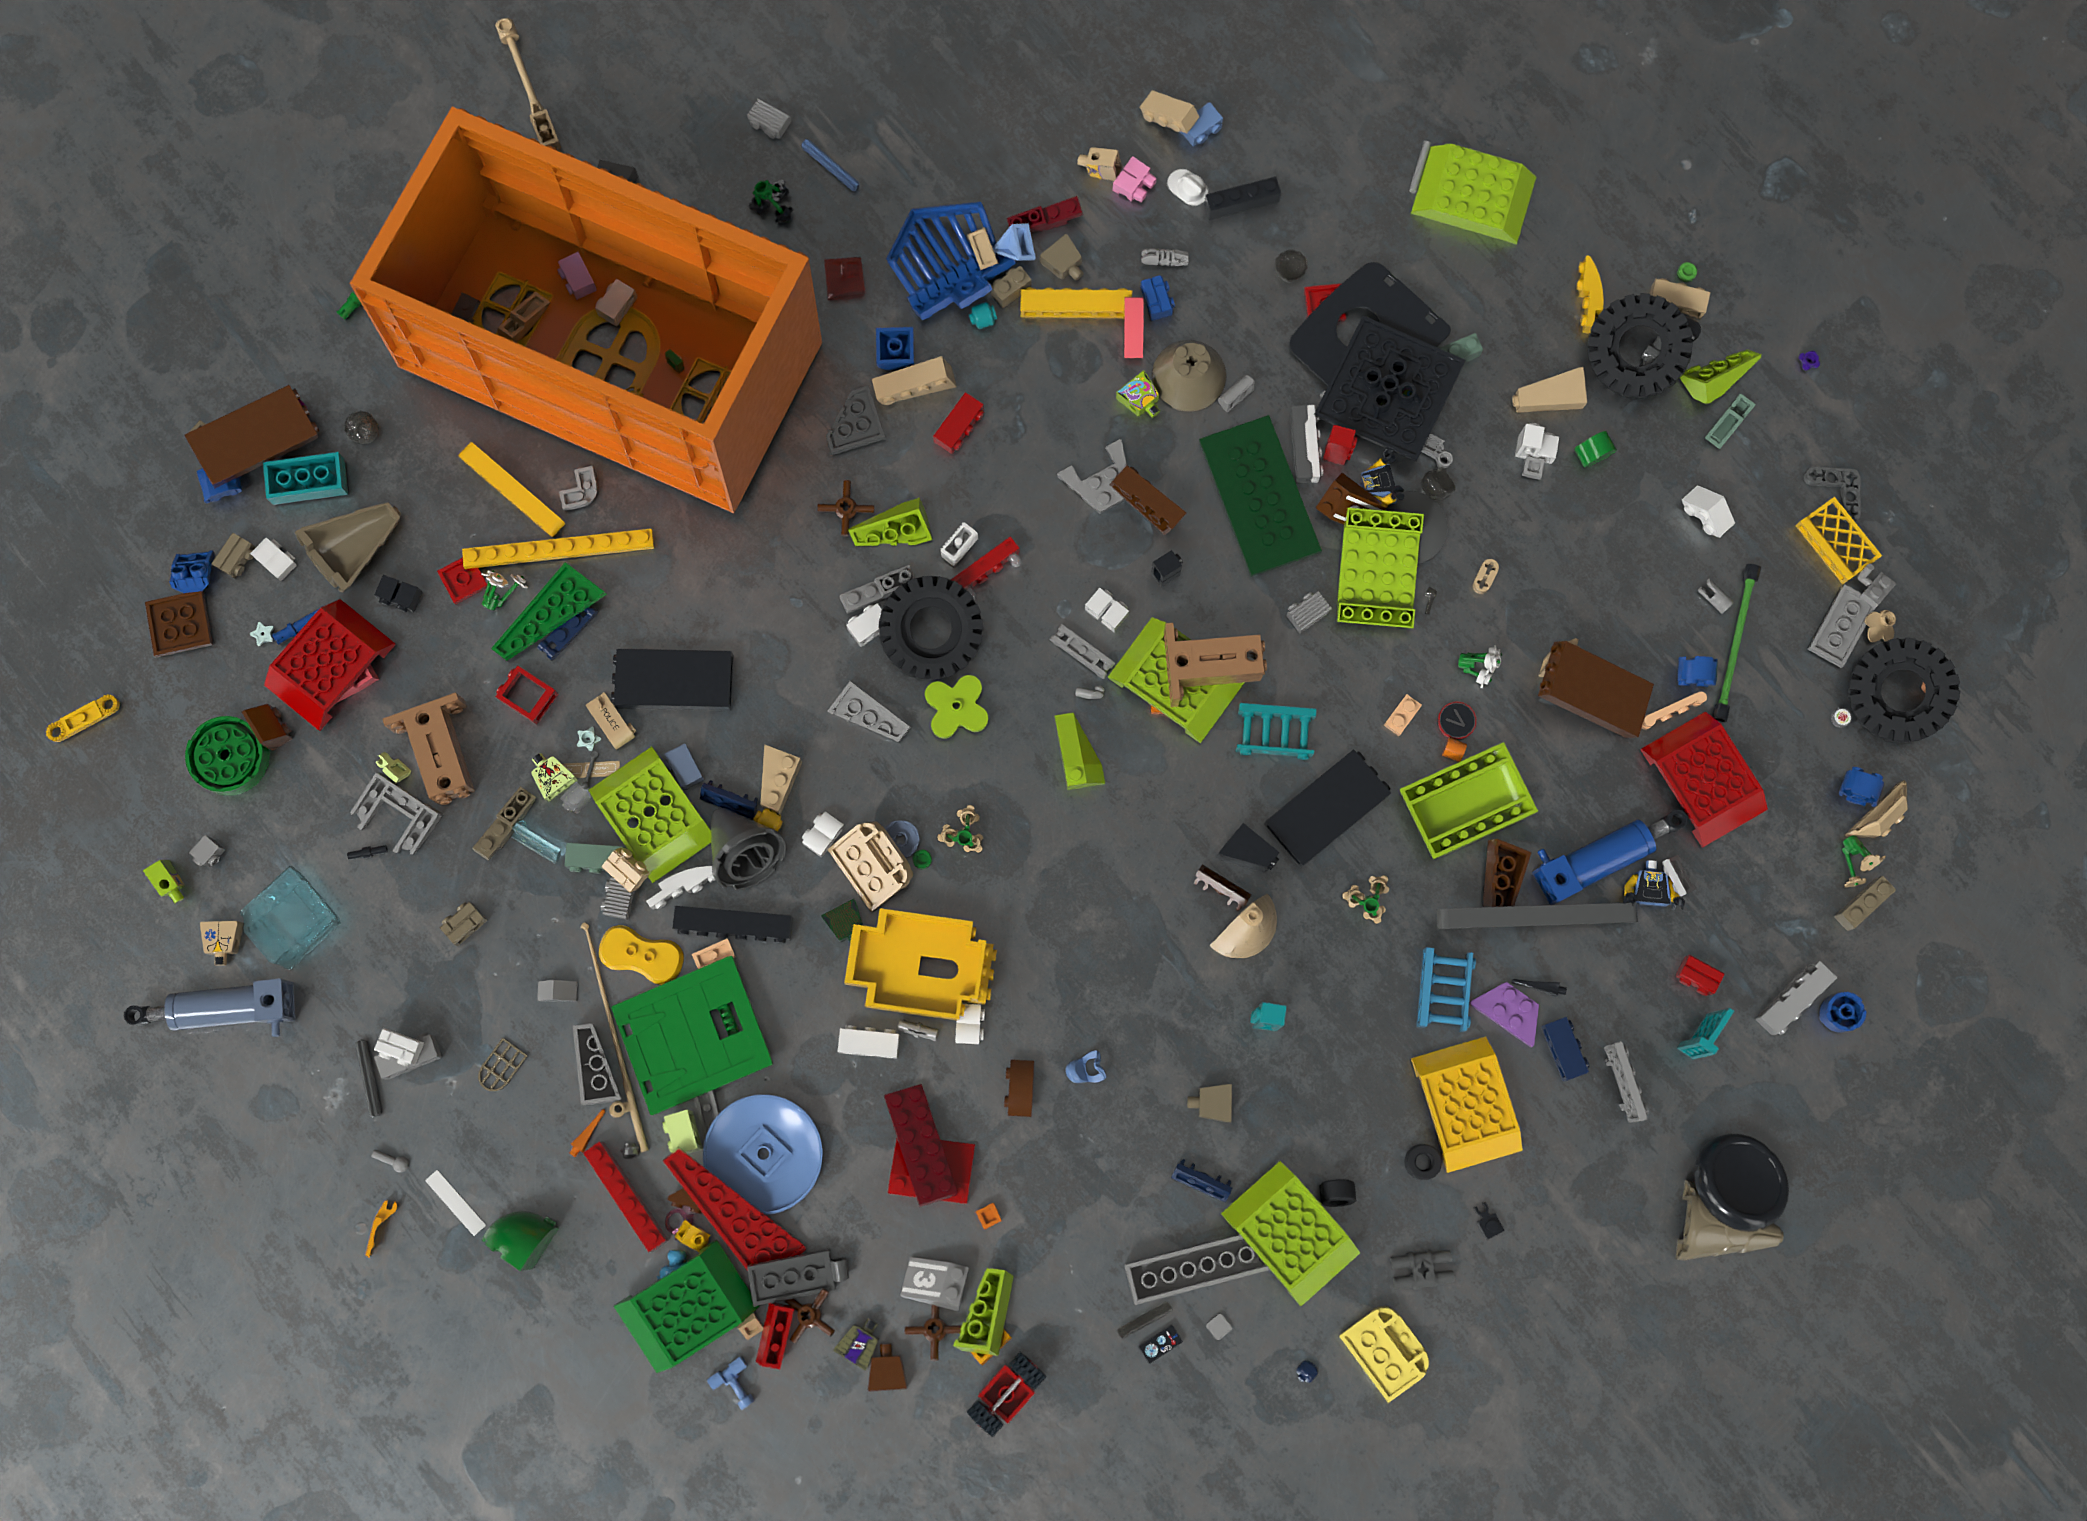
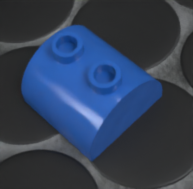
(894, 348)

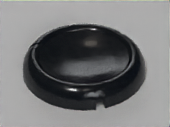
(1741, 1182)

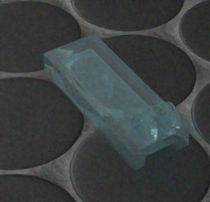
(536, 842)

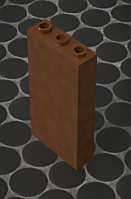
(252, 436)
(1595, 689)

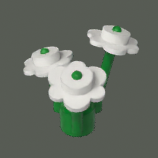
(491, 598)

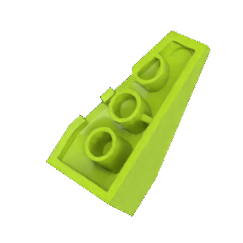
(1715, 379)
(896, 525)
(1079, 759)

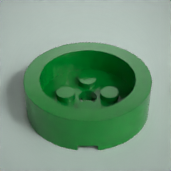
(239, 771)

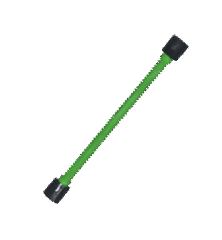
(1751, 576)

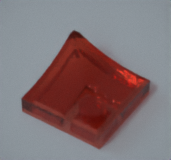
(843, 277)

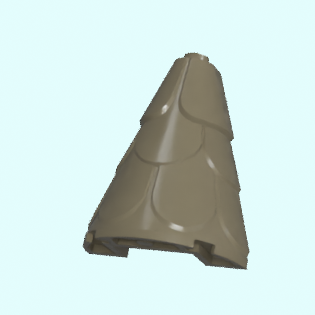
(348, 542)
(1709, 1237)

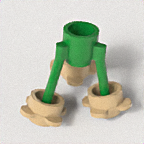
(964, 835)
(1370, 902)

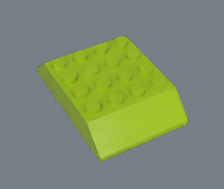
(1474, 191)
(1468, 801)

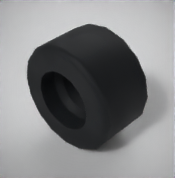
(1432, 1153)
(1337, 1193)

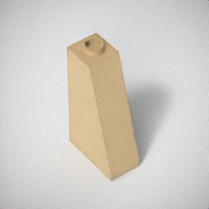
(1558, 392)

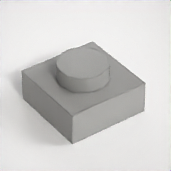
(1533, 467)

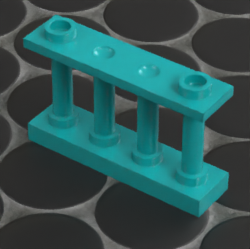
(1267, 713)

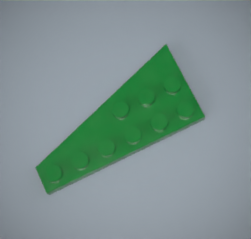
(554, 605)

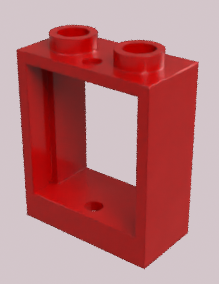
(541, 706)

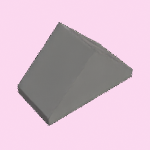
(557, 990)

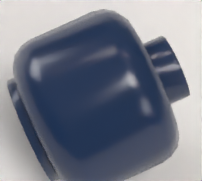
(1307, 1371)

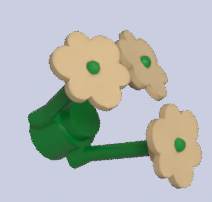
(1854, 846)

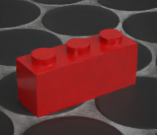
(959, 423)
(1340, 445)
(774, 1335)

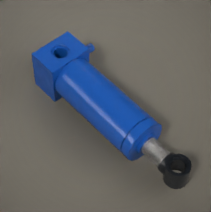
(1601, 857)

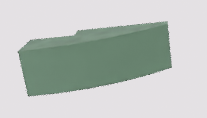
(1730, 421)

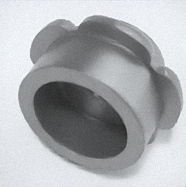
(630, 1151)

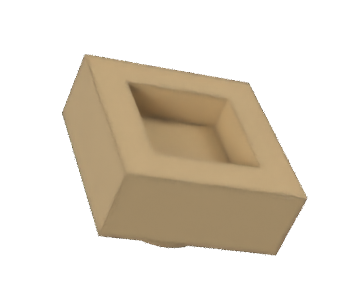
(750, 1326)

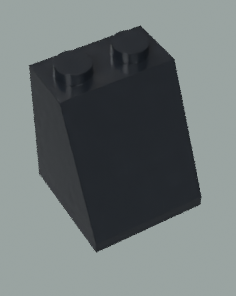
(1249, 851)

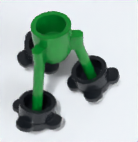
(763, 196)

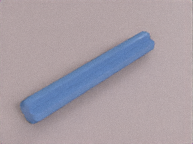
(830, 165)

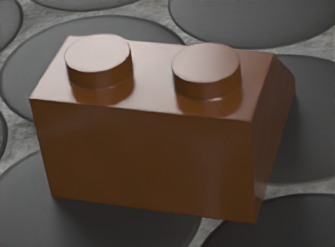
(268, 726)

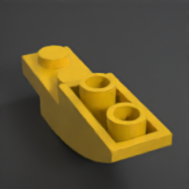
(1591, 290)

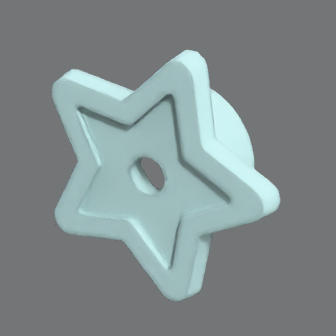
(267, 637)
(583, 738)

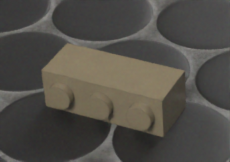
(1865, 903)

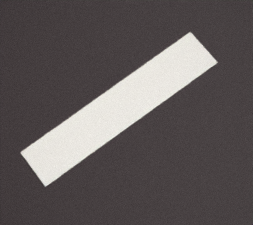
(455, 1203)

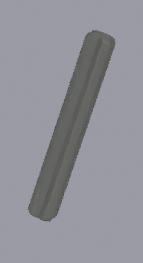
(368, 1078)

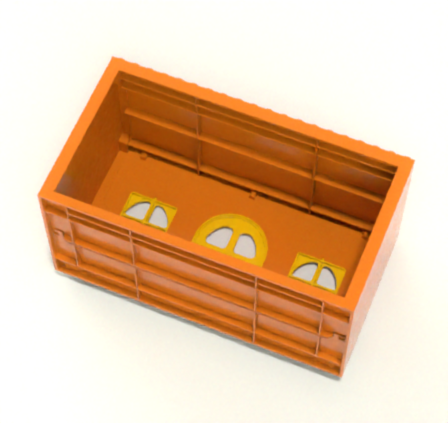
(502, 214)

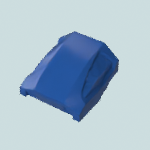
(210, 494)
(191, 571)

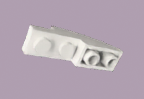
(690, 879)

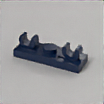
(728, 800)
(1202, 1181)

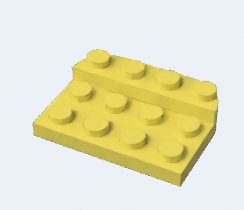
(1387, 1351)

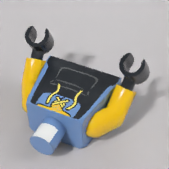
(1380, 482)
(1651, 888)

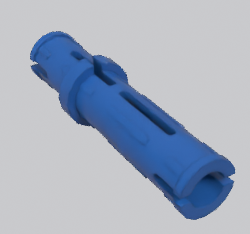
(292, 629)

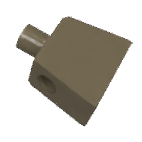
(1063, 259)
(1213, 1102)

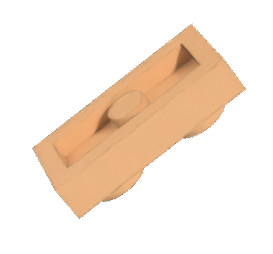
(1402, 715)
(713, 953)

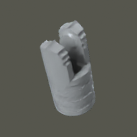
(1720, 600)

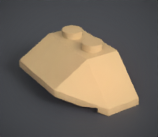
(1884, 815)

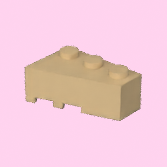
(778, 777)

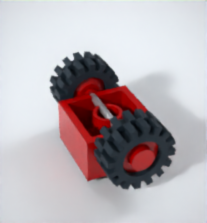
(1006, 1394)

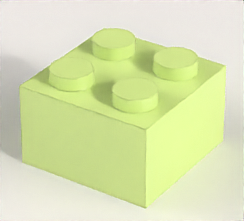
(682, 1132)

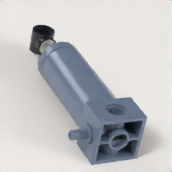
(262, 1002)

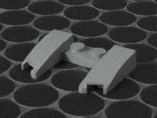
(382, 790)

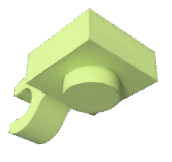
(393, 768)

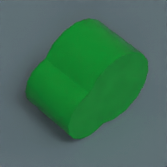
(1595, 449)

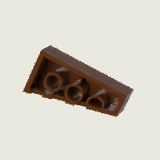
(1147, 499)
(1504, 873)

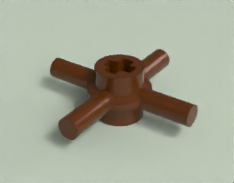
(839, 506)
(815, 1314)
(936, 1337)

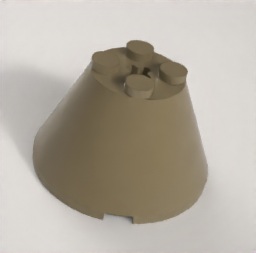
(1189, 375)

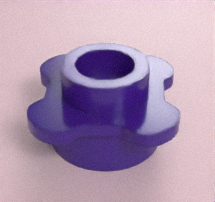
(1812, 355)

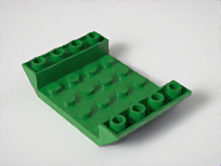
(687, 1308)

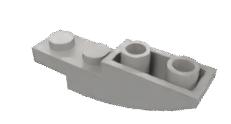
(877, 590)

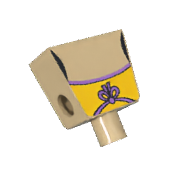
(1102, 163)

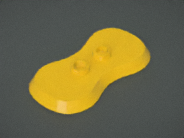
(627, 950)

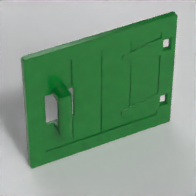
(678, 1041)

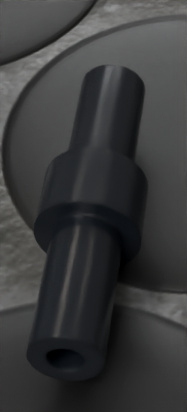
(367, 852)

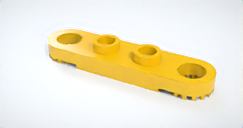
(82, 718)

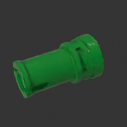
(349, 306)

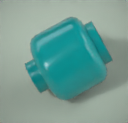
(983, 315)

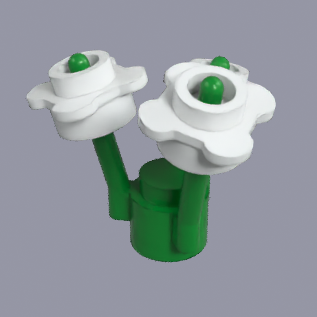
(1492, 661)

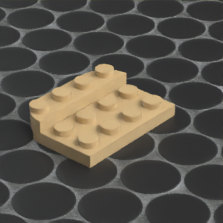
(872, 863)

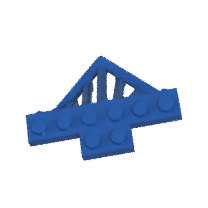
(963, 282)

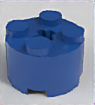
(1697, 671)
(1862, 787)
(1852, 1007)

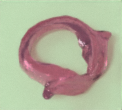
(685, 1215)

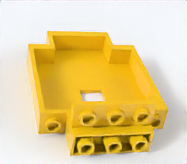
(889, 963)

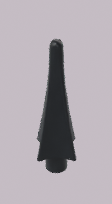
(1551, 988)

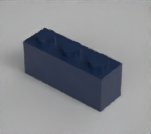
(1565, 1049)

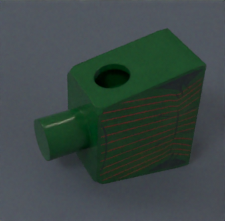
(842, 919)

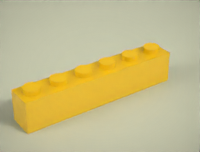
(1073, 303)

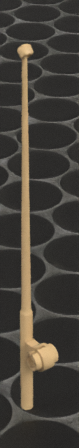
(630, 1105)

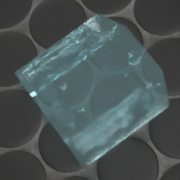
(288, 919)

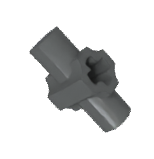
(1651, 352)

